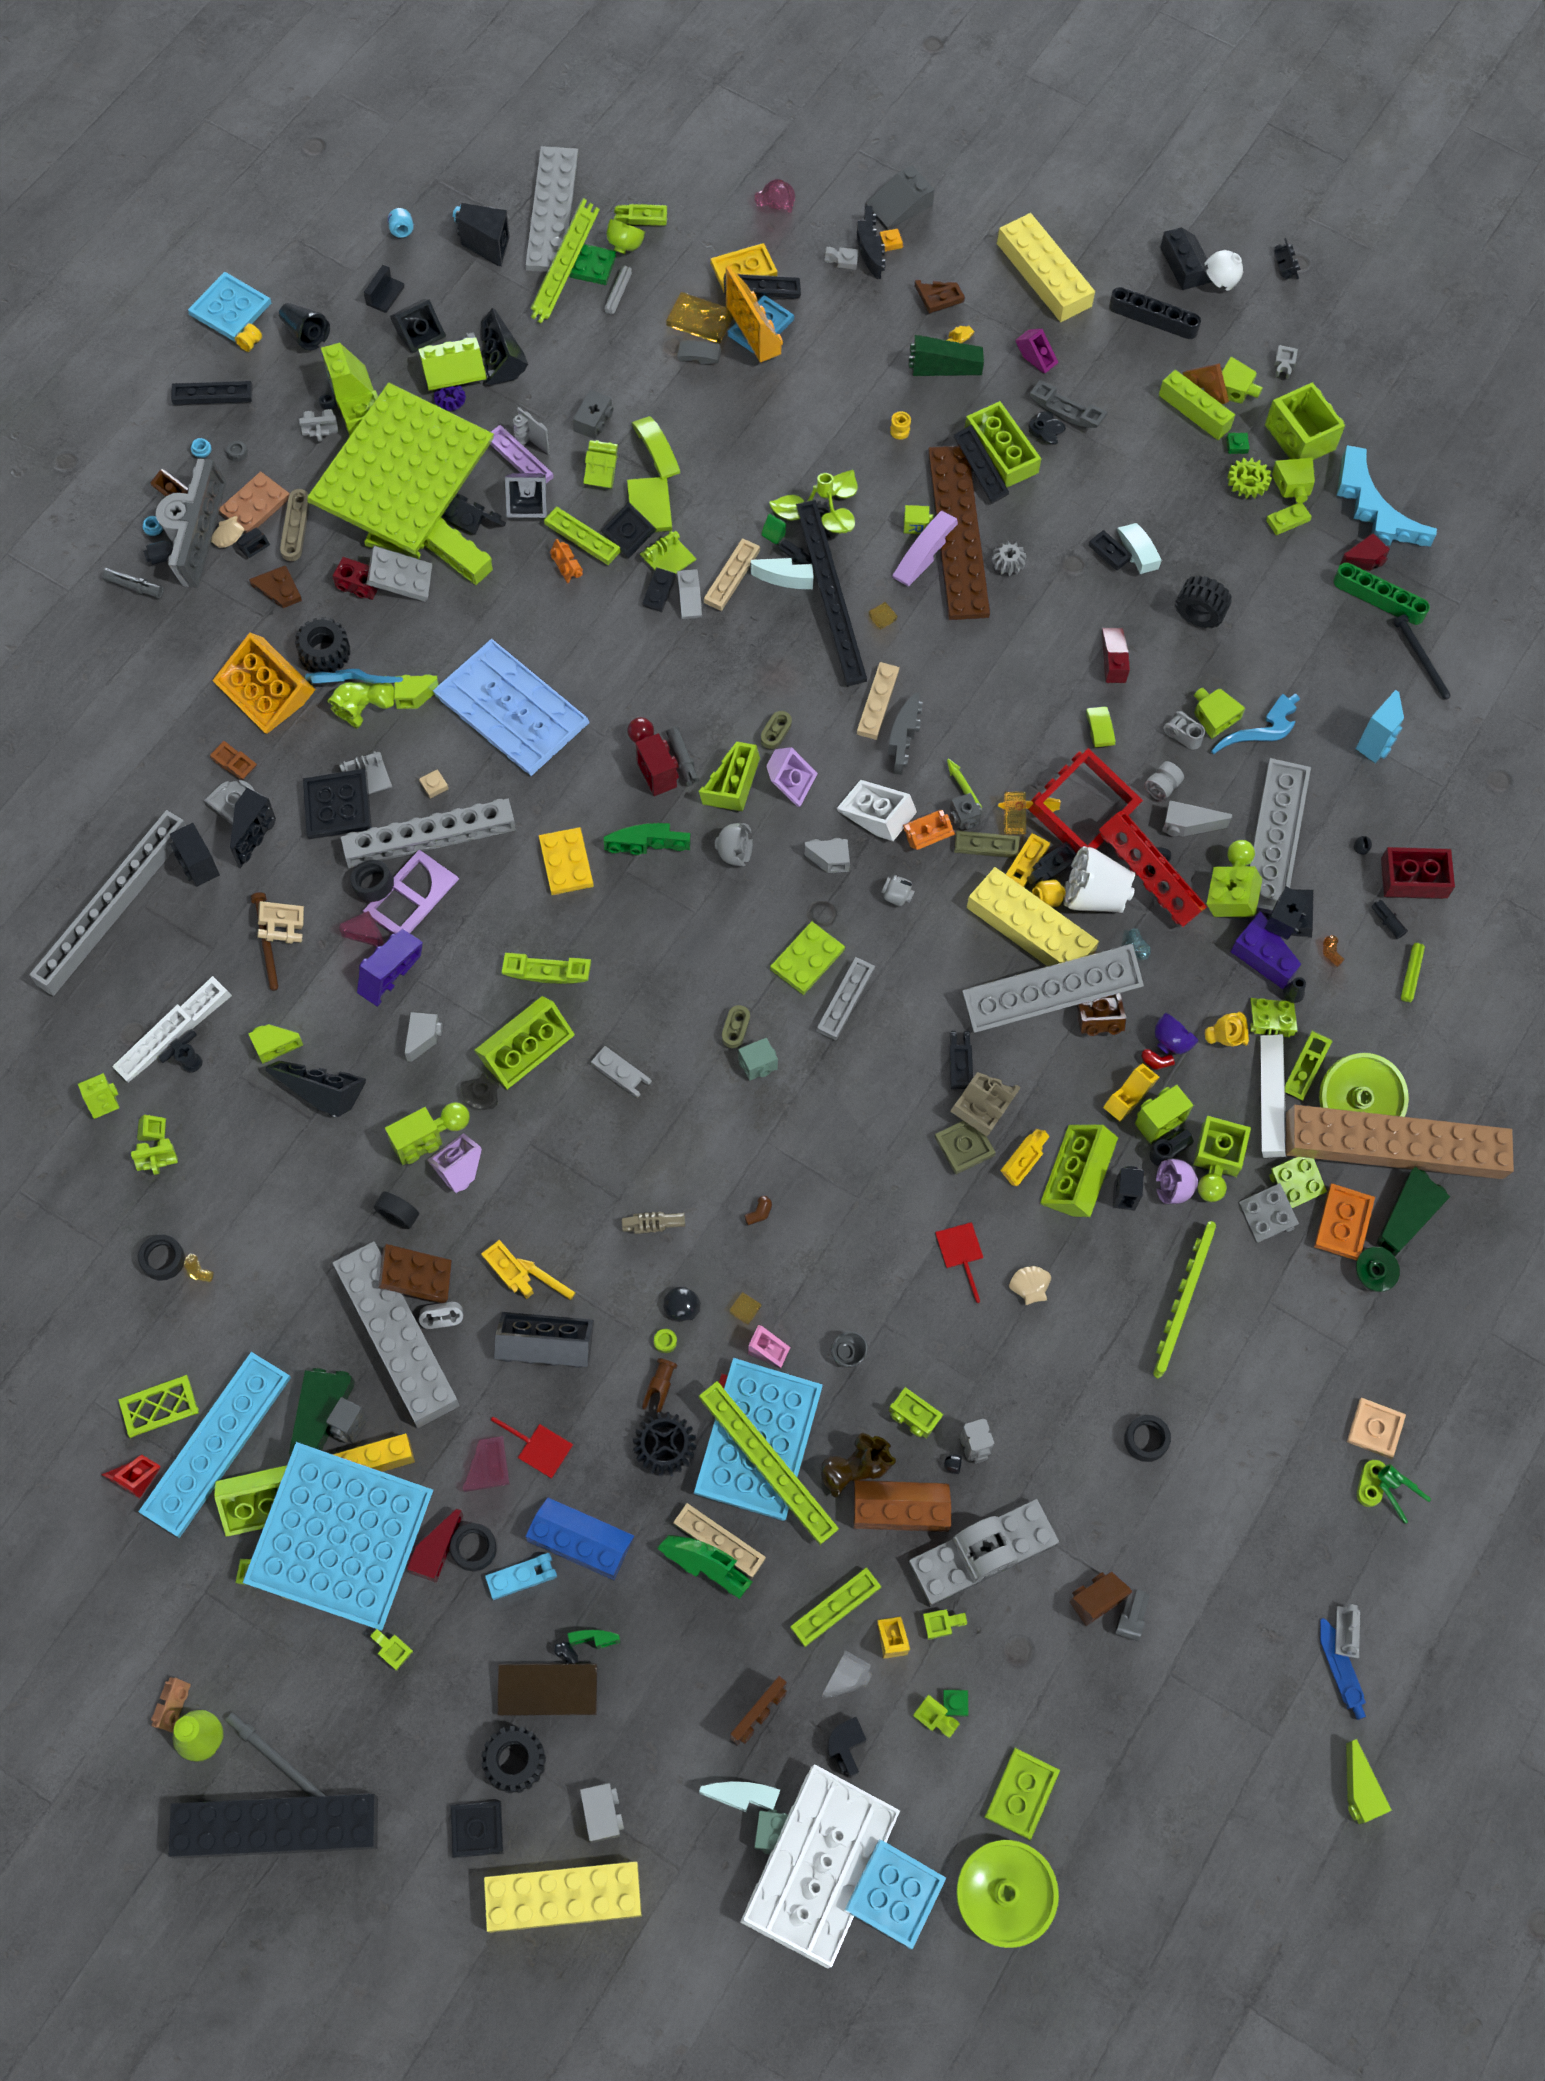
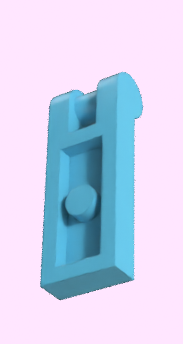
(520, 1576)

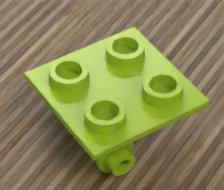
(668, 554)
(1273, 1016)
(1299, 1180)

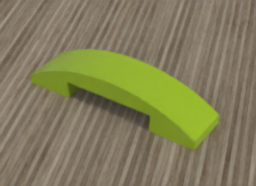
(657, 446)
(546, 971)

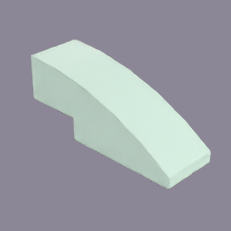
(1141, 548)
(783, 573)
(741, 1794)

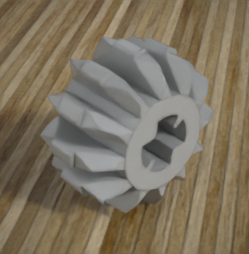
(1008, 558)

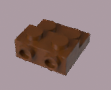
(1102, 1015)

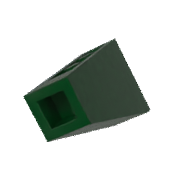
(944, 358)
(1412, 1210)
(317, 1400)

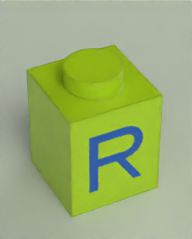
(916, 519)

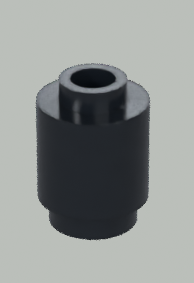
(158, 552)

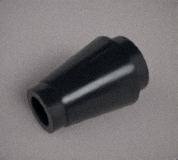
(1295, 990)

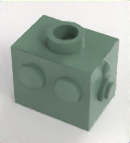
(758, 1059)
(769, 1829)

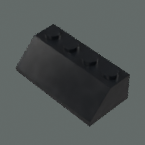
(544, 1339)

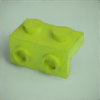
(915, 1413)

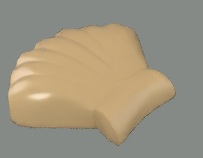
(227, 532)
(1031, 1284)

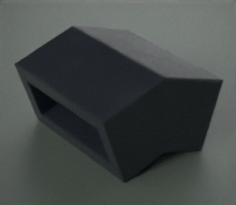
(252, 542)

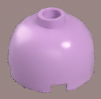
(1176, 1180)

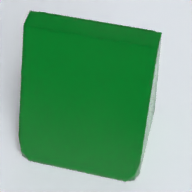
(773, 529)

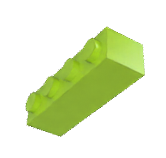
(1196, 405)
(459, 552)

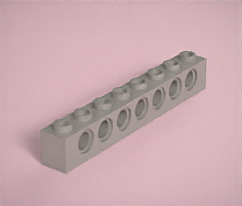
(438, 838)

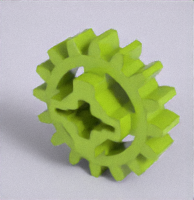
(1249, 478)

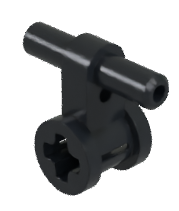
(183, 1052)

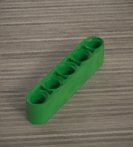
(1381, 593)

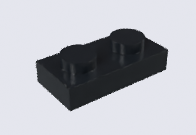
(1110, 550)
(659, 589)

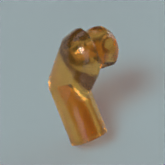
(1330, 950)

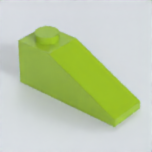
(1307, 1064)
(1363, 1789)

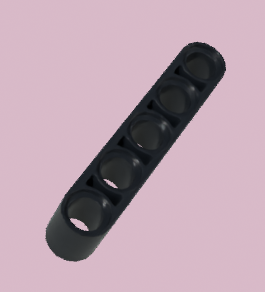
(1154, 313)

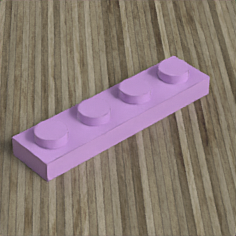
(517, 454)

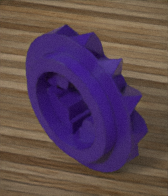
(449, 403)

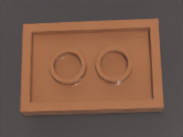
(255, 502)

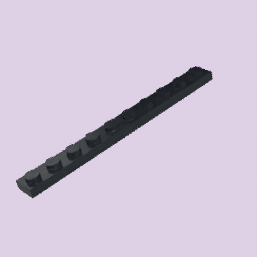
(831, 593)

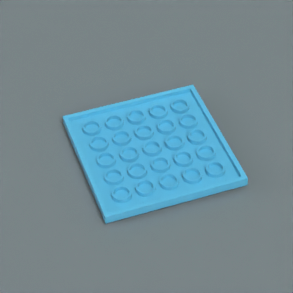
(338, 1536)

